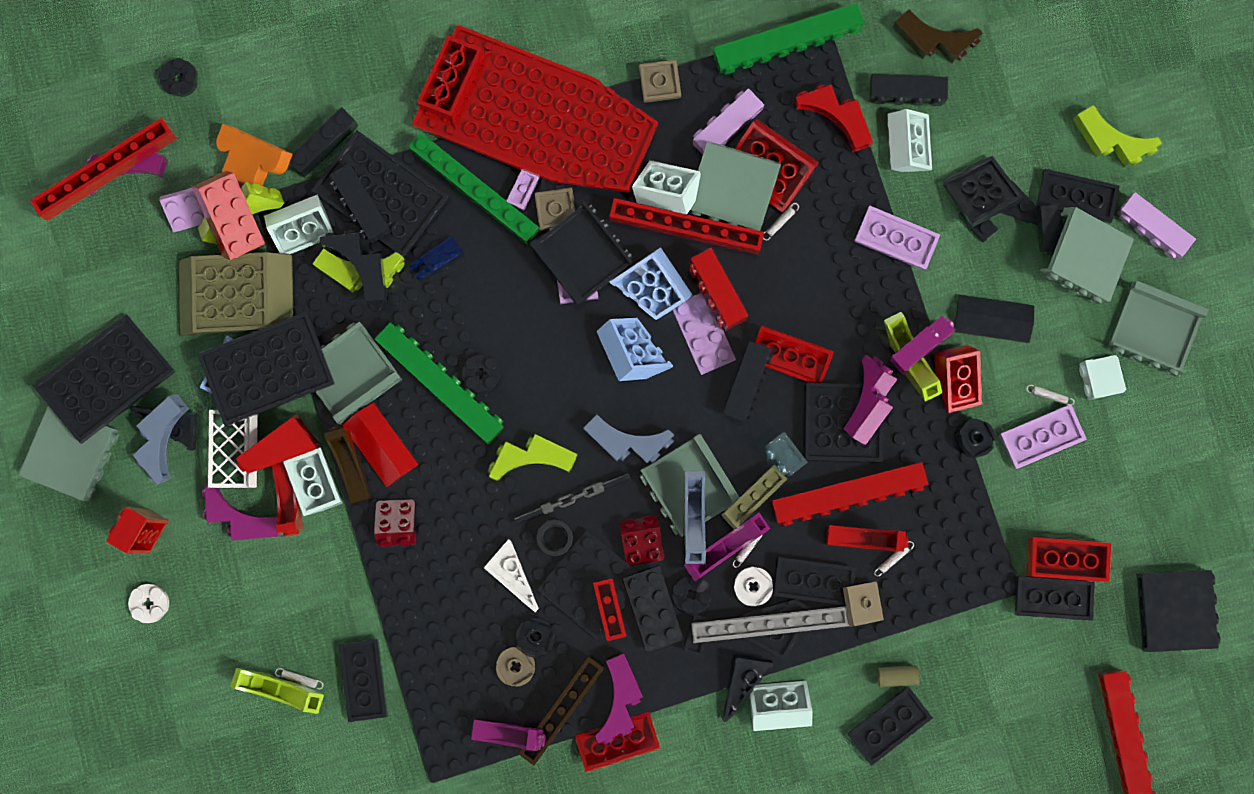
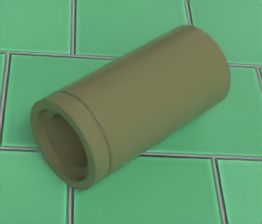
(898, 676)

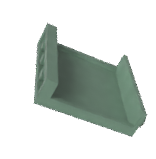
(734, 186)
(1088, 256)
(1156, 328)
(358, 371)
(63, 462)
(667, 482)

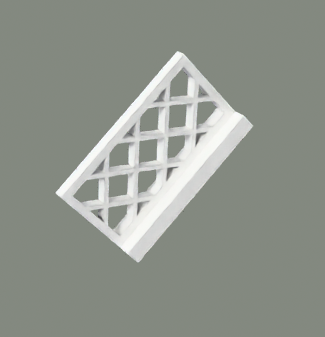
(250, 440)

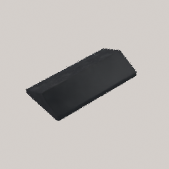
(994, 318)

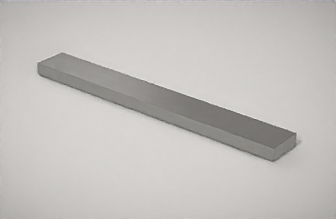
(770, 624)

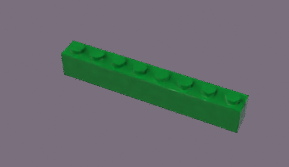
(788, 38)
(474, 188)
(439, 383)

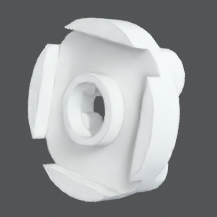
(753, 597)
(156, 611)

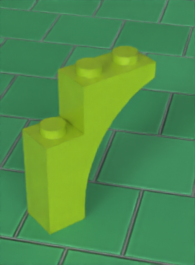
(1105, 139)
(258, 199)
(347, 275)
(920, 374)
(539, 452)
(277, 689)

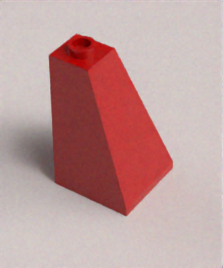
(284, 443)

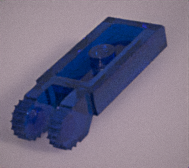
(437, 257)

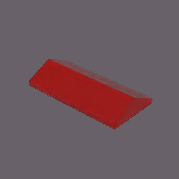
(795, 355)
(380, 444)
(638, 742)

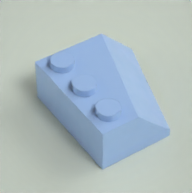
(653, 285)
(631, 350)

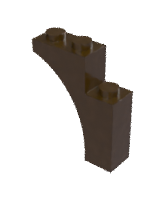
(928, 40)
(349, 464)

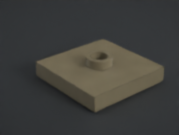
(660, 81)
(554, 207)
(863, 604)

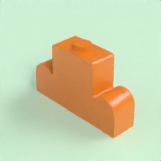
(250, 156)

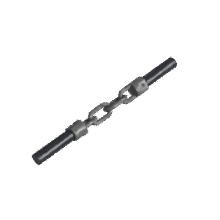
(548, 507)

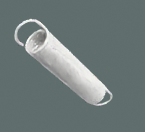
(780, 221)
(1050, 395)
(746, 550)
(892, 560)
(299, 678)

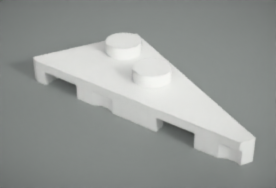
(508, 570)

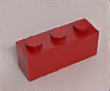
(609, 609)

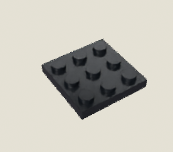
(982, 191)

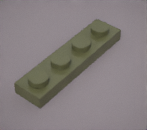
(754, 497)

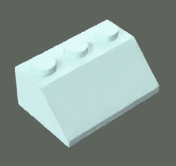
(909, 141)
(667, 187)
(298, 225)
(313, 482)
(780, 706)

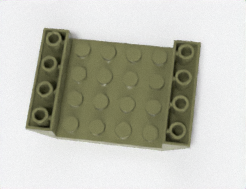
(234, 293)

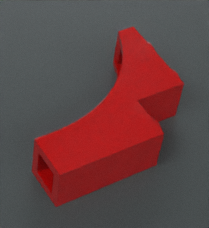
(846, 116)
(289, 514)
(866, 538)

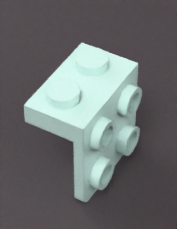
(1102, 377)

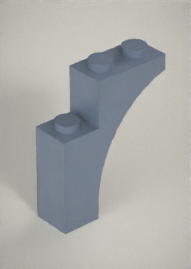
(157, 429)
(619, 443)
(694, 517)

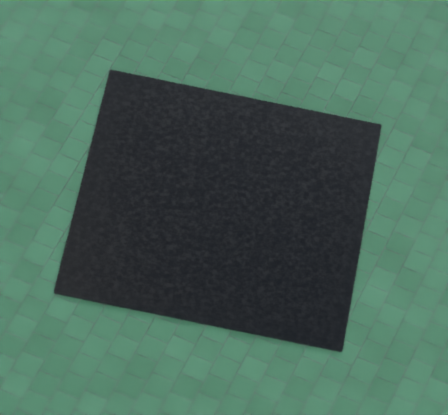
(500, 301)

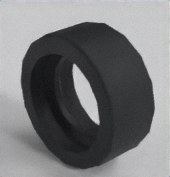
(540, 541)

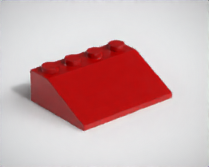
(795, 164)

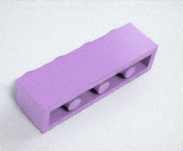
(730, 121)
(1155, 226)

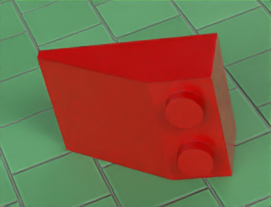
(959, 377)

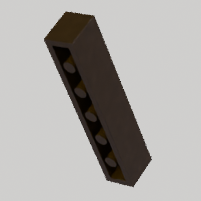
(565, 705)

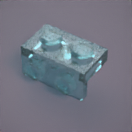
(785, 454)

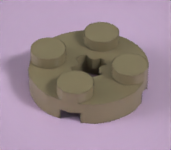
(513, 677)

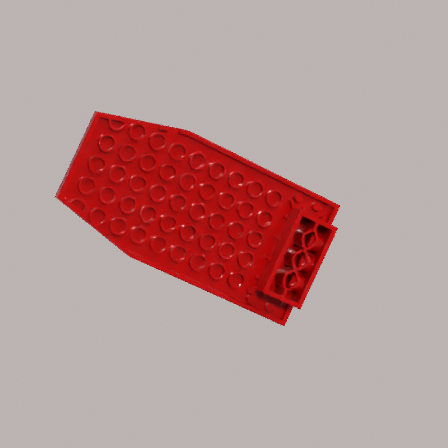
(532, 114)

